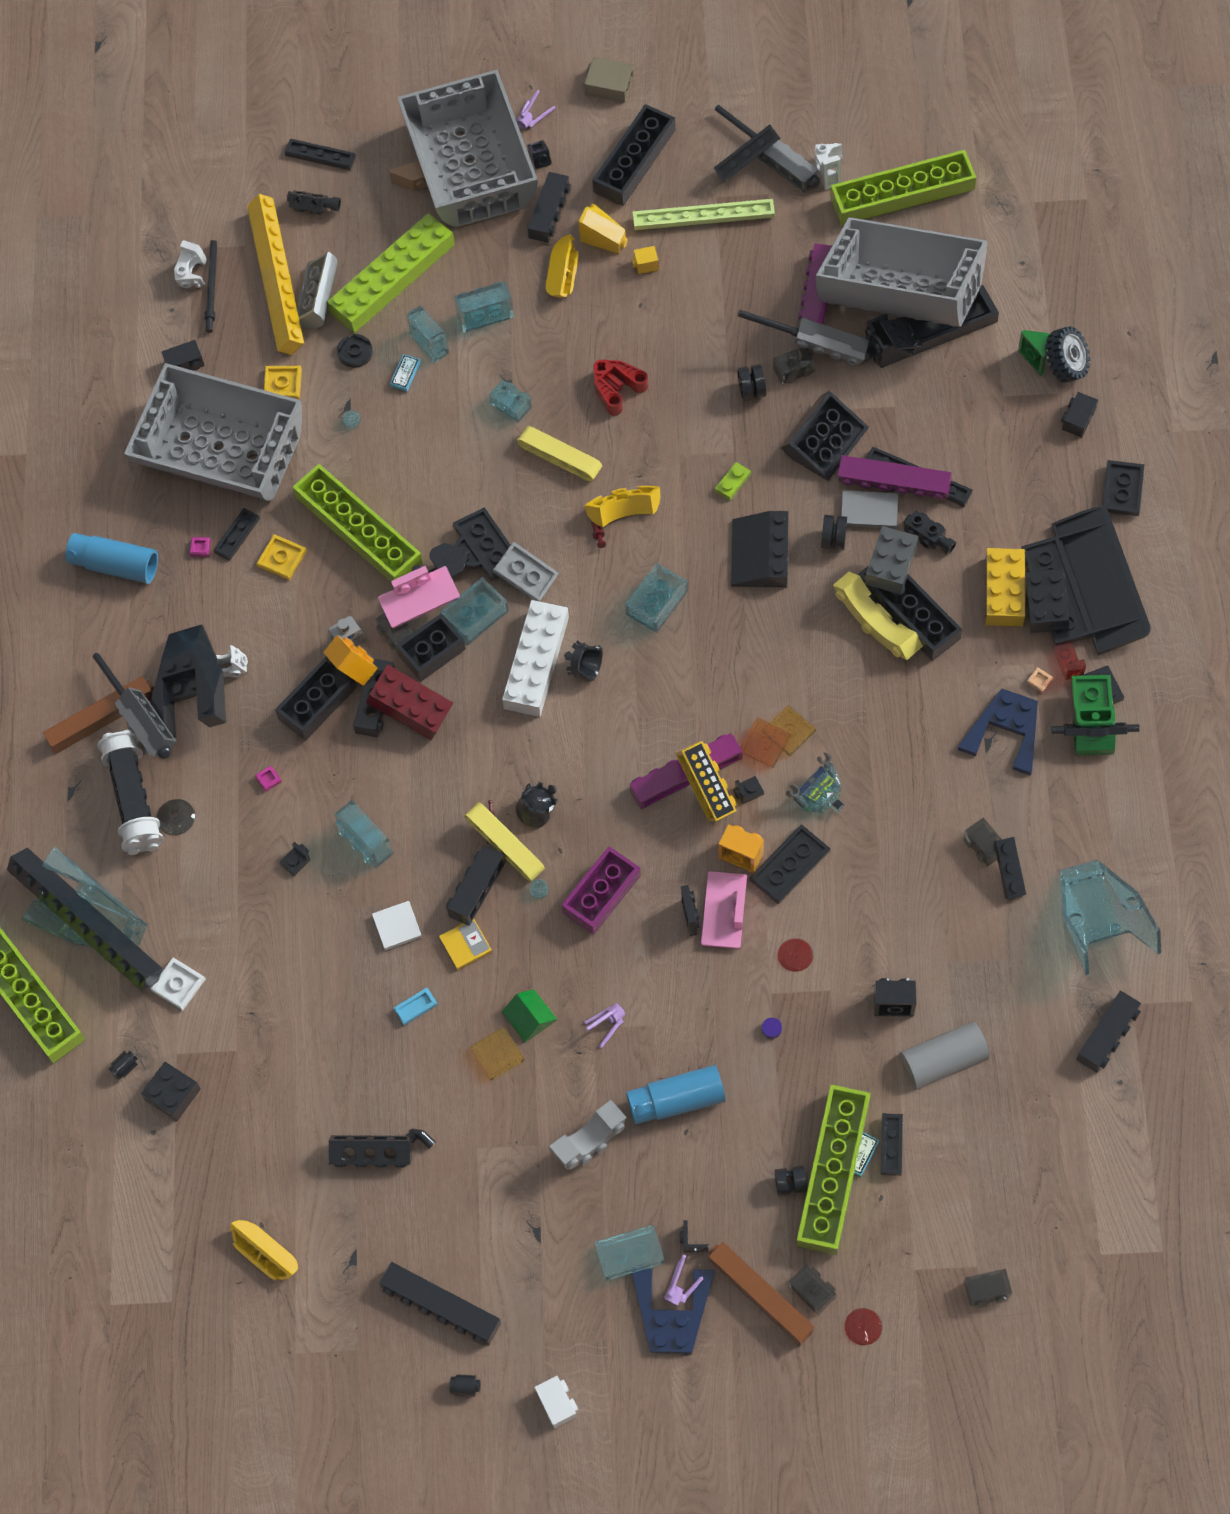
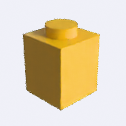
(645, 260)

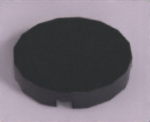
(355, 350)

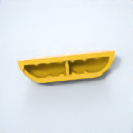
(562, 268)
(262, 1250)

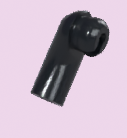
(421, 1135)

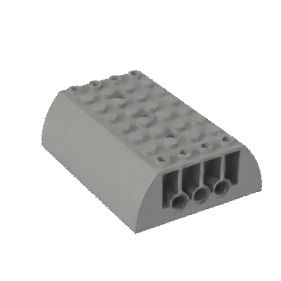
(502, 171)
(902, 271)
(215, 414)

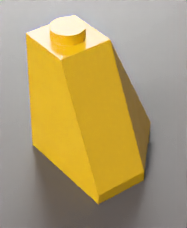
(601, 230)

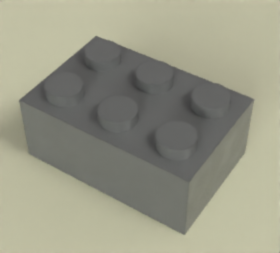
(891, 560)

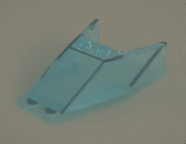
(91, 890)
(1102, 907)

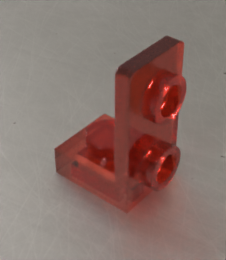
(1069, 661)

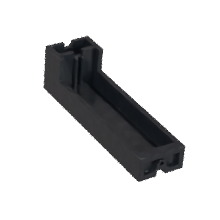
(980, 315)

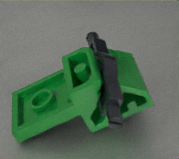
(1094, 717)

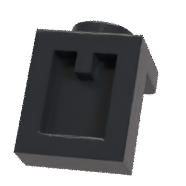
(540, 154)
(748, 789)
(296, 859)

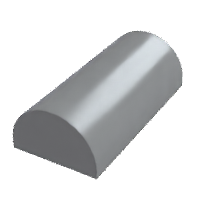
(316, 290)
(945, 1055)

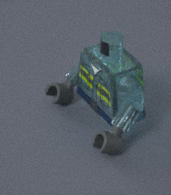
(820, 789)

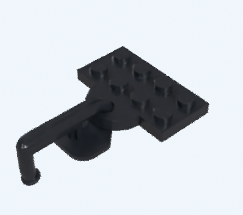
(478, 539)

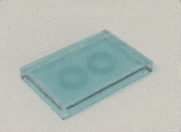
(629, 1252)

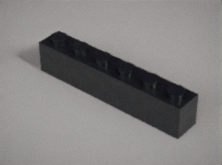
(440, 1303)

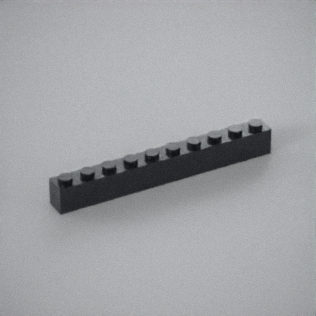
(84, 919)

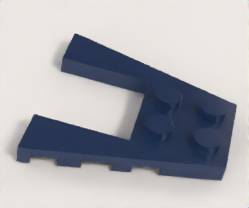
(1010, 713)
(671, 1329)

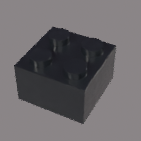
(895, 997)
(170, 1091)

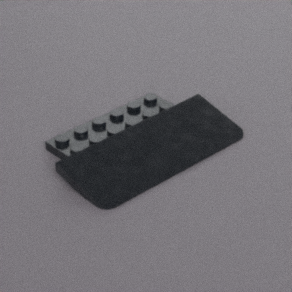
(1097, 581)

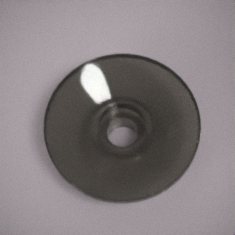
(180, 823)

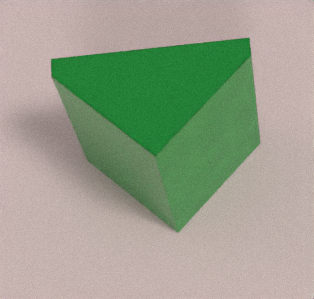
(1033, 349)
(528, 1014)

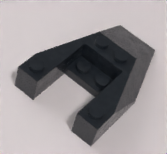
(188, 671)

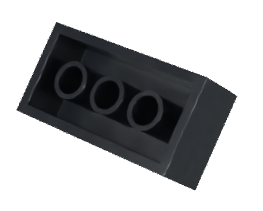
(315, 699)

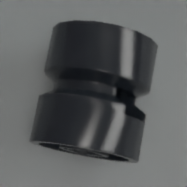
(797, 1180)

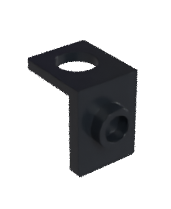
(691, 1247)

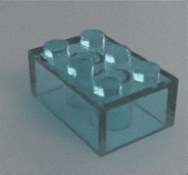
(484, 306)
(656, 597)
(475, 610)
(363, 834)

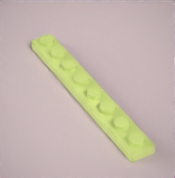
(703, 214)

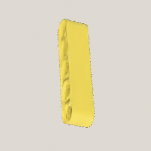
(559, 453)
(504, 841)

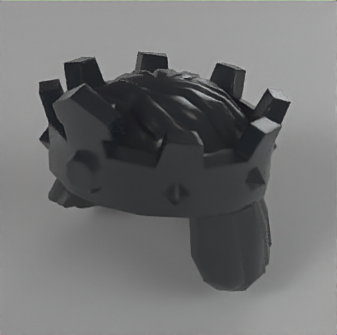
(584, 660)
(536, 804)

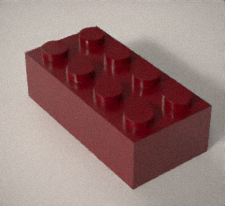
(409, 702)

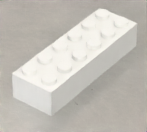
(535, 658)

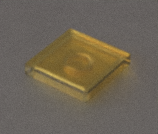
(796, 725)
(497, 1053)

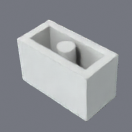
(556, 1402)

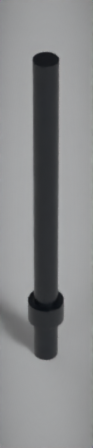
(210, 314)

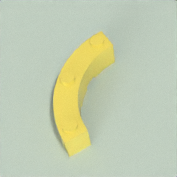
(874, 618)

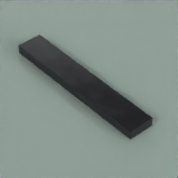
(958, 493)

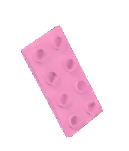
(417, 595)
(724, 910)

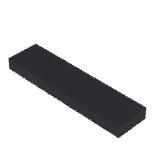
(320, 154)

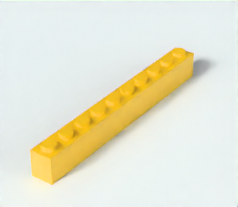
(275, 274)

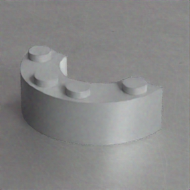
(590, 1138)

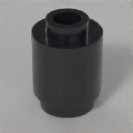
(123, 1064)
(465, 1385)

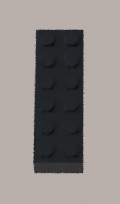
(634, 155)
(919, 613)

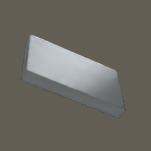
(870, 509)
(525, 572)

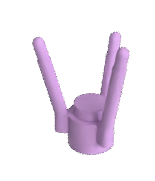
(525, 118)
(612, 1014)
(674, 1293)

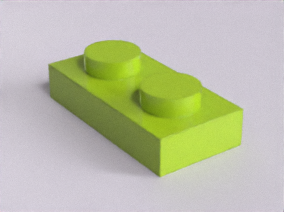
(733, 481)

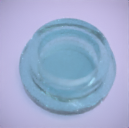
(351, 419)
(539, 888)

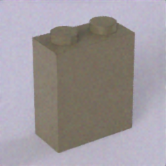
(608, 79)

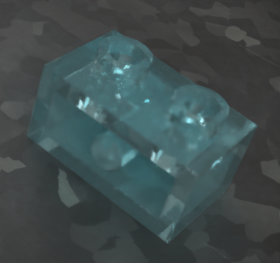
(510, 400)

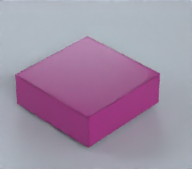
(200, 546)
(268, 778)

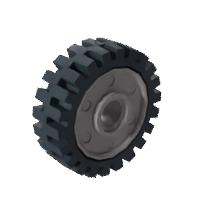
(1067, 354)

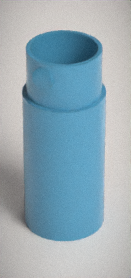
(112, 557)
(676, 1095)

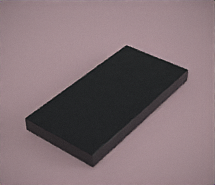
(789, 864)

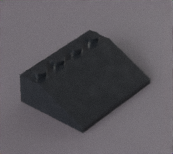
(825, 436)
(760, 550)

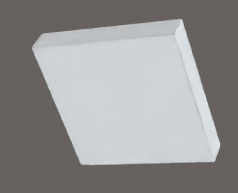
(397, 925)
(178, 984)

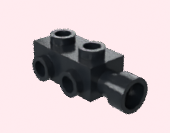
(313, 202)
(923, 528)

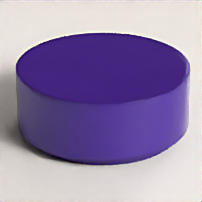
(771, 1028)

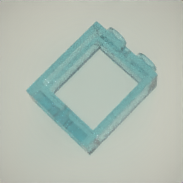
(427, 334)

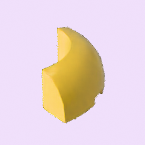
(623, 503)

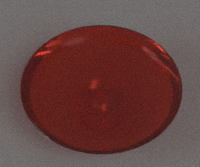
(795, 955)
(863, 1326)

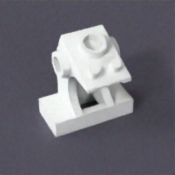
(828, 157)
(189, 257)
(237, 660)

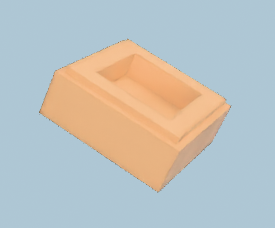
(1039, 680)

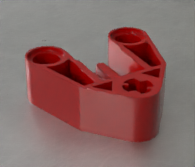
(614, 375)

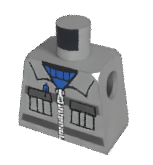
(347, 628)

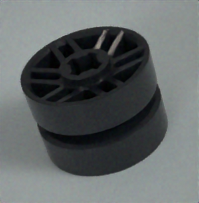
(751, 382)
(834, 532)

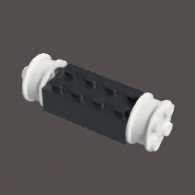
(138, 828)

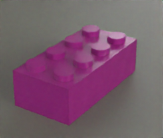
(601, 890)

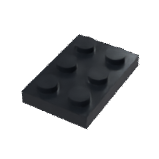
(1123, 487)

